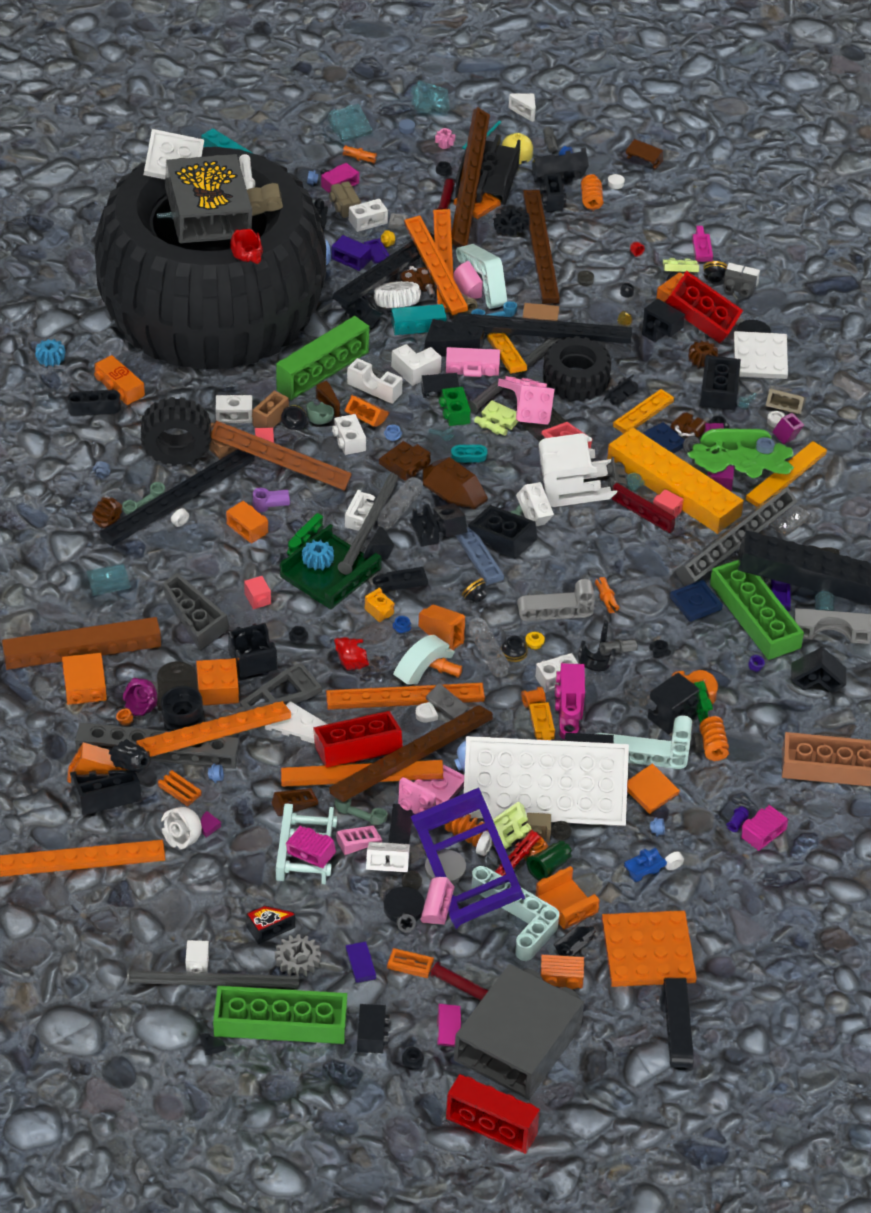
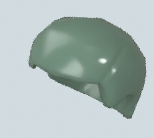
(320, 413)

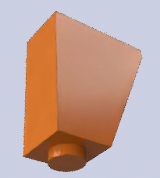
(444, 624)
(91, 759)

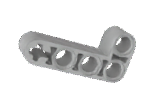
(559, 606)

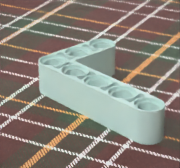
(491, 270)
(660, 752)
(539, 915)

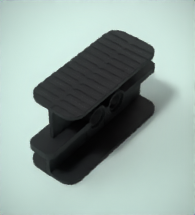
(497, 169)

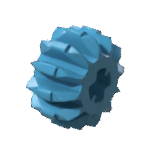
(50, 352)
(318, 555)

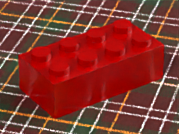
(704, 307)
(357, 739)
(492, 1113)

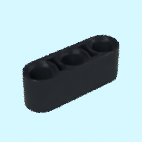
(94, 402)

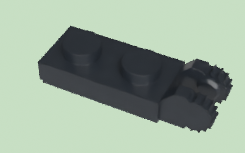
(401, 579)

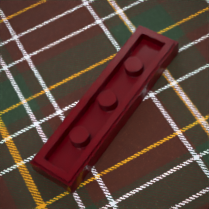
(643, 508)

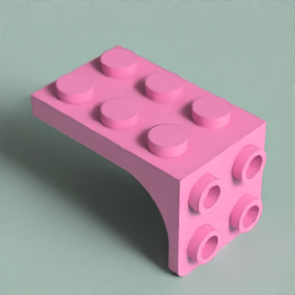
(533, 399)
(429, 793)

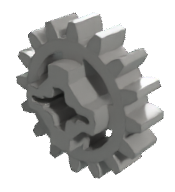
(296, 957)

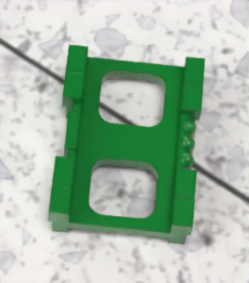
(704, 703)

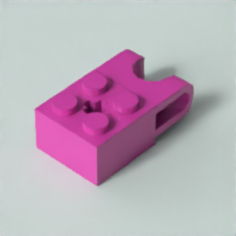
(570, 696)

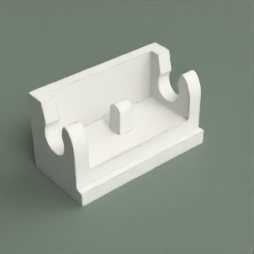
(358, 510)

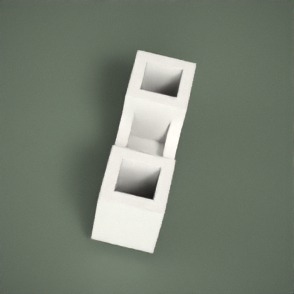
(362, 377)

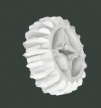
(397, 294)

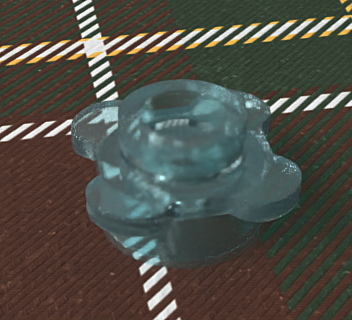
(634, 481)

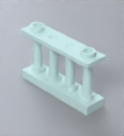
(289, 818)

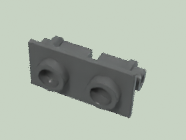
(616, 474)

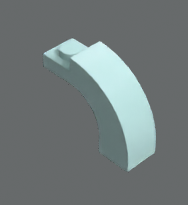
(420, 657)

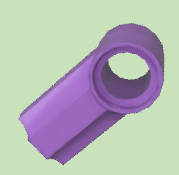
(264, 499)

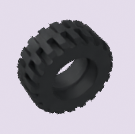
(577, 354)
(181, 415)

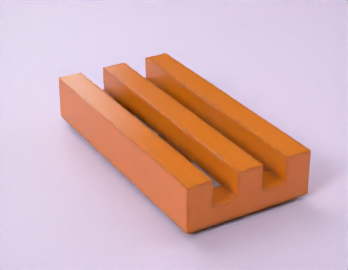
(182, 786)
(410, 966)

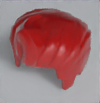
(246, 245)
(350, 654)

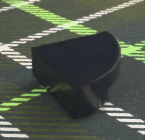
(211, 1044)

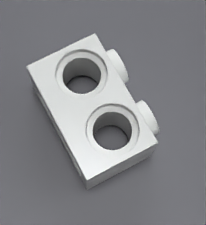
(368, 215)
(349, 434)
(535, 503)
(547, 671)
(388, 856)

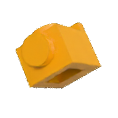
(379, 605)

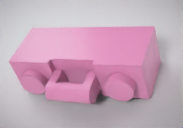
(473, 361)

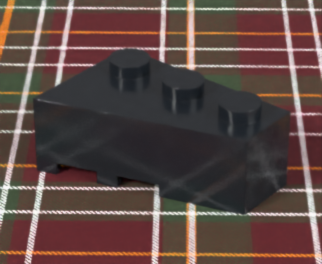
(569, 165)
(453, 335)
(105, 791)

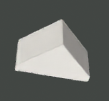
(523, 104)

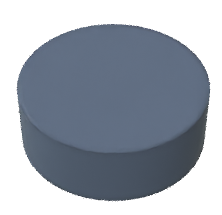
(406, 126)
(765, 445)

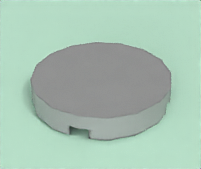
(452, 863)

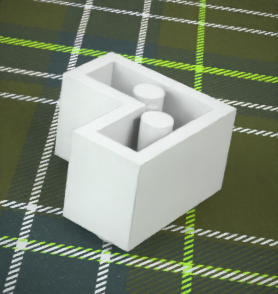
(413, 365)

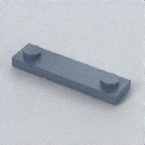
(480, 557)

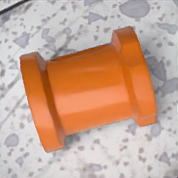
(533, 696)

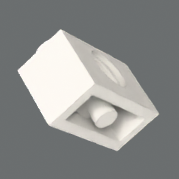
(234, 408)

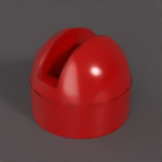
(637, 249)

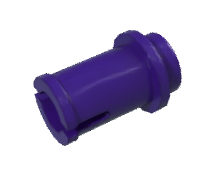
(740, 815)

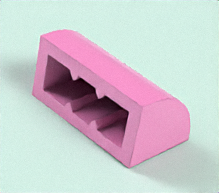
(468, 280)
(437, 901)

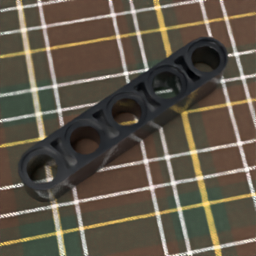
(678, 1023)

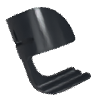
(588, 658)

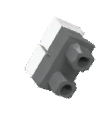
(739, 280)

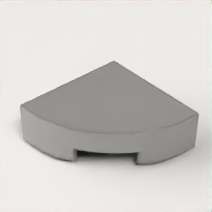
(397, 220)

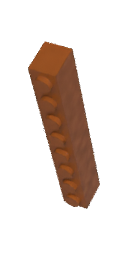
(102, 639)

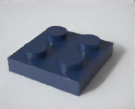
(665, 437)
(696, 600)

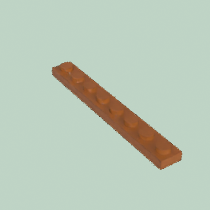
(281, 455)

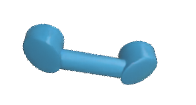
(509, 310)

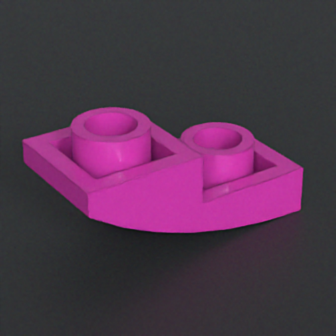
(448, 1024)

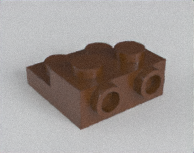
(406, 460)

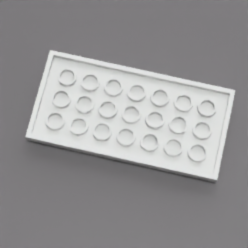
(550, 777)

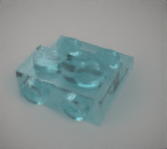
(430, 97)
(349, 122)

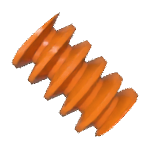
(592, 192)
(714, 738)
(463, 824)

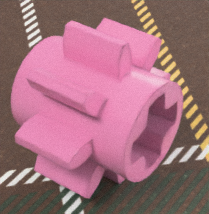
(445, 138)

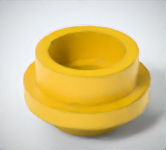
(388, 238)
(534, 640)

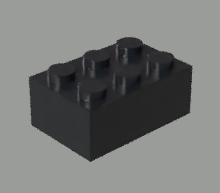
(720, 382)

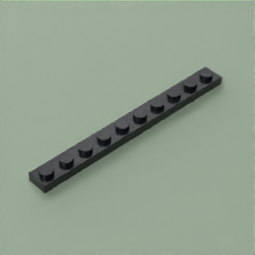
(377, 274)
(547, 328)
(176, 497)

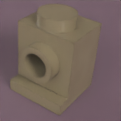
(540, 824)

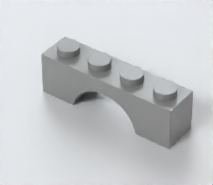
(853, 625)

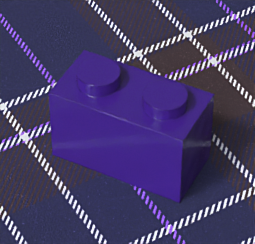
(351, 253)

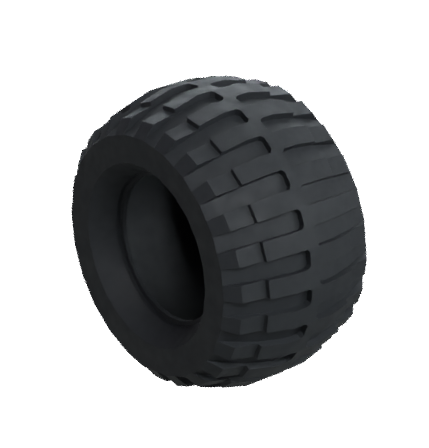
(197, 299)

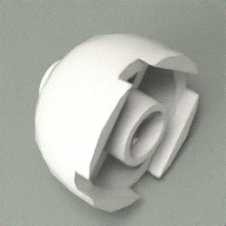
(181, 827)

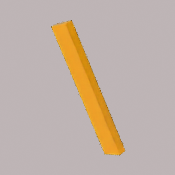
(801, 462)

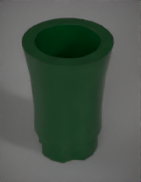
(548, 860)

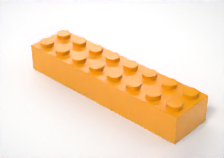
(663, 471)

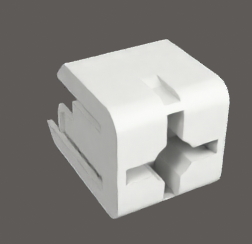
(565, 465)

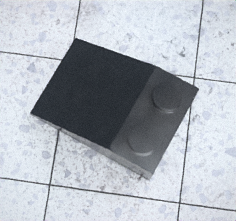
(504, 531)

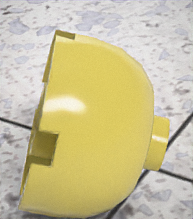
(526, 145)

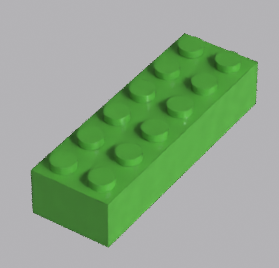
(322, 358)
(757, 610)
(280, 1014)

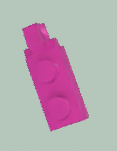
(702, 245)

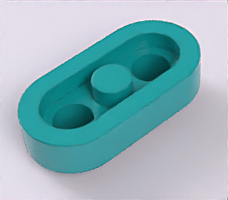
(469, 453)

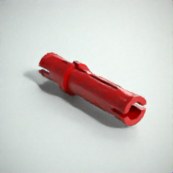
(522, 849)

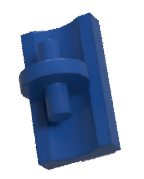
(645, 863)

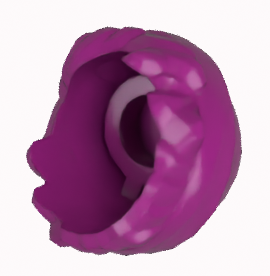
(140, 696)

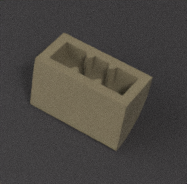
(785, 401)

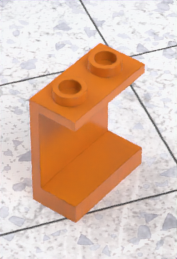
(84, 678)
(567, 897)

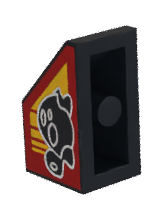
(269, 922)

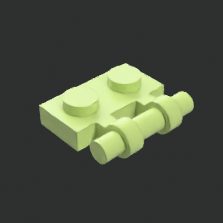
(680, 265)
(500, 415)
(512, 820)

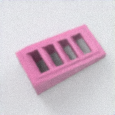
(348, 847)

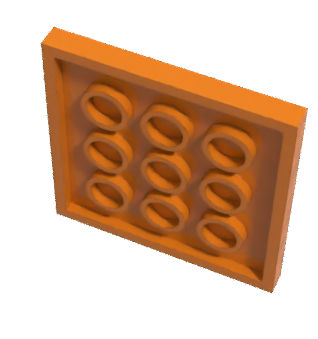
(648, 948)

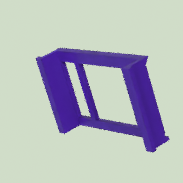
(450, 811)

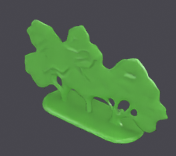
(739, 449)

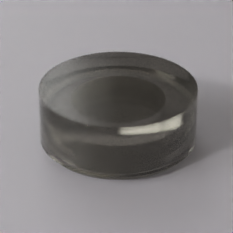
(585, 278)
(697, 742)

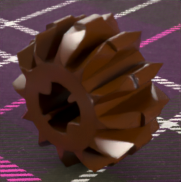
(699, 350)
(107, 512)

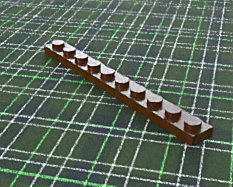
(470, 177)
(541, 247)
(410, 753)

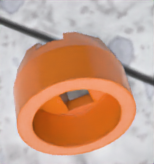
(124, 717)

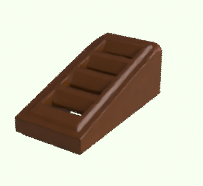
(325, 394)
(283, 797)

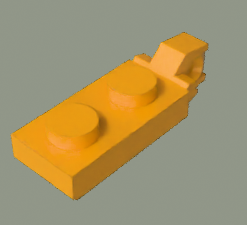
(542, 721)

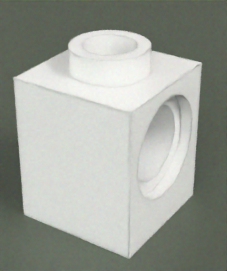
(197, 956)

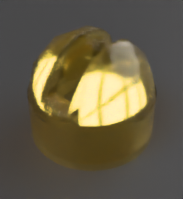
(624, 318)

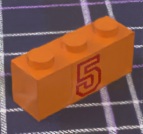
(119, 378)

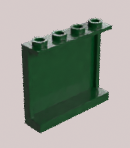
(329, 585)

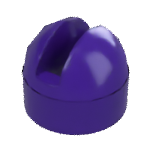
(760, 663)

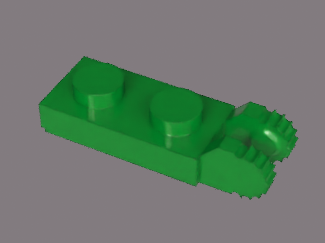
(309, 530)

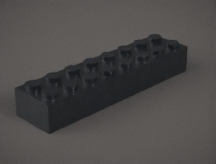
(805, 567)

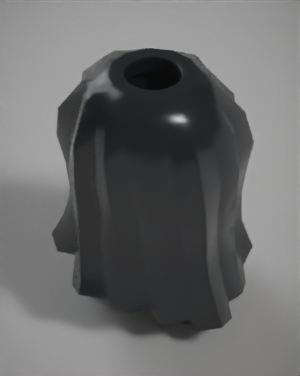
(130, 756)

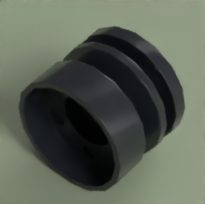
(182, 708)

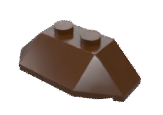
(454, 483)

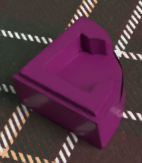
(209, 824)

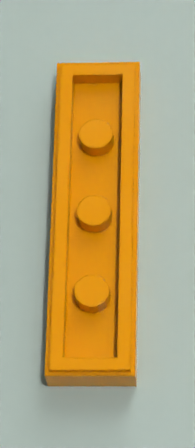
(508, 353)
(643, 411)

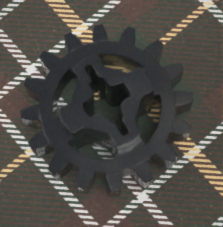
(511, 221)

